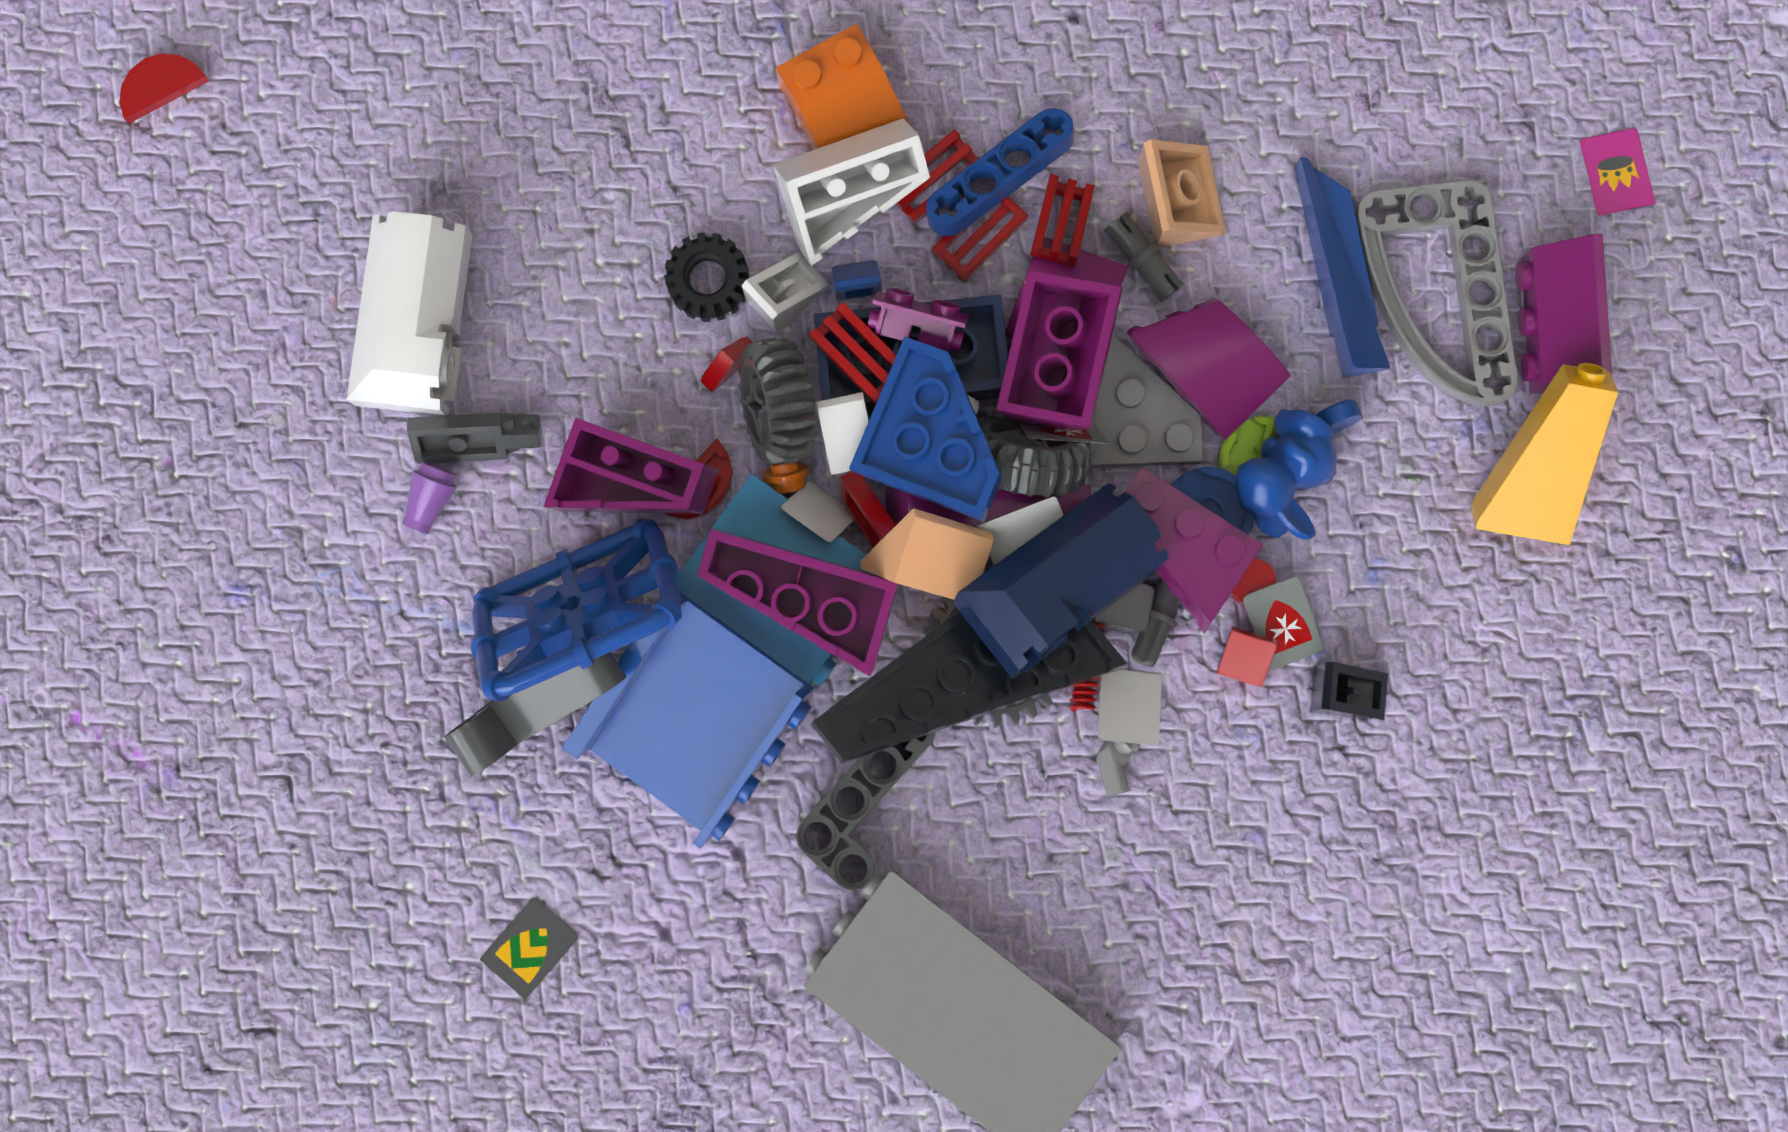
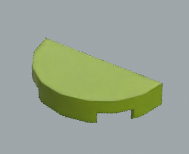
(1245, 443)

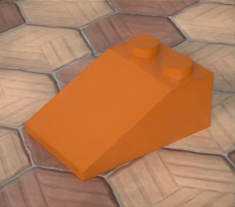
(839, 89)

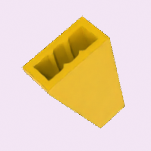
(1550, 461)

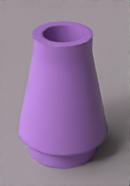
(428, 495)

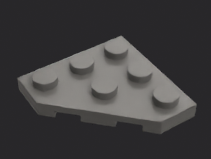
(1142, 417)

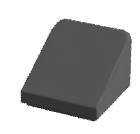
(1130, 612)

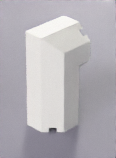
(409, 315)

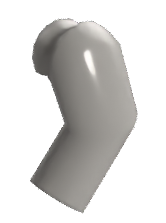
(1111, 760)

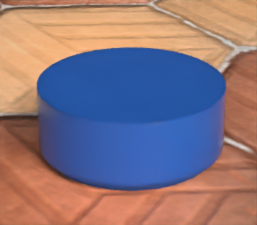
(1341, 415)

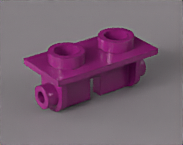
(936, 321)

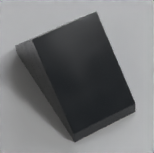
(1348, 691)

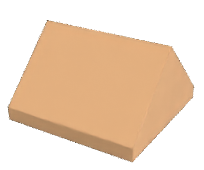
(1180, 192)
(930, 554)

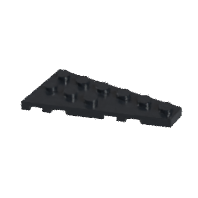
(951, 681)

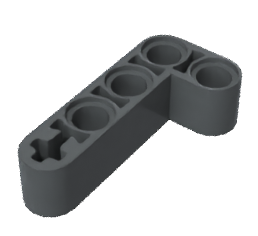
(506, 723)
(843, 824)

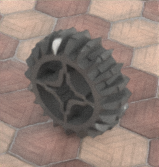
(777, 401)
(1035, 464)

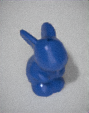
(1293, 461)

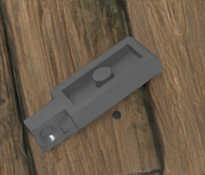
(472, 436)

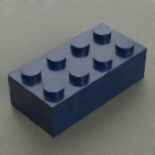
(979, 361)

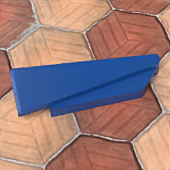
(1341, 271)

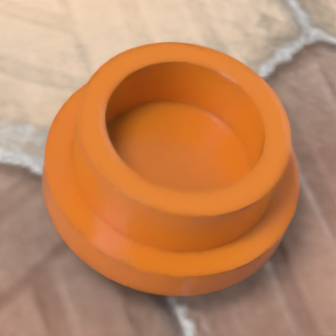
(786, 477)

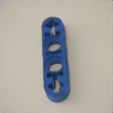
(994, 166)

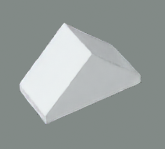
(784, 290)
(842, 428)

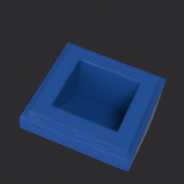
(856, 280)

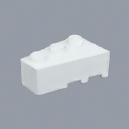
(849, 182)

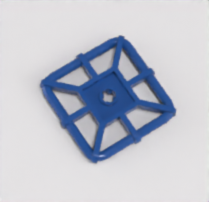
(575, 610)

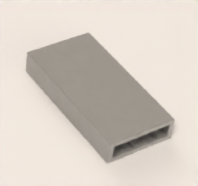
(958, 1012)

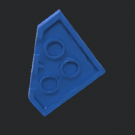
(928, 435)

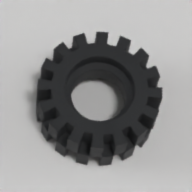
(697, 251)

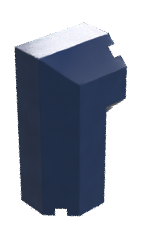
(1062, 579)

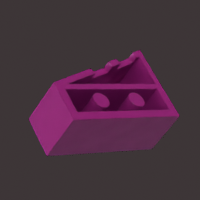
(626, 476)
(1202, 548)

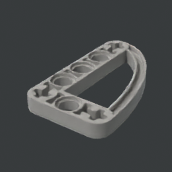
(1467, 271)

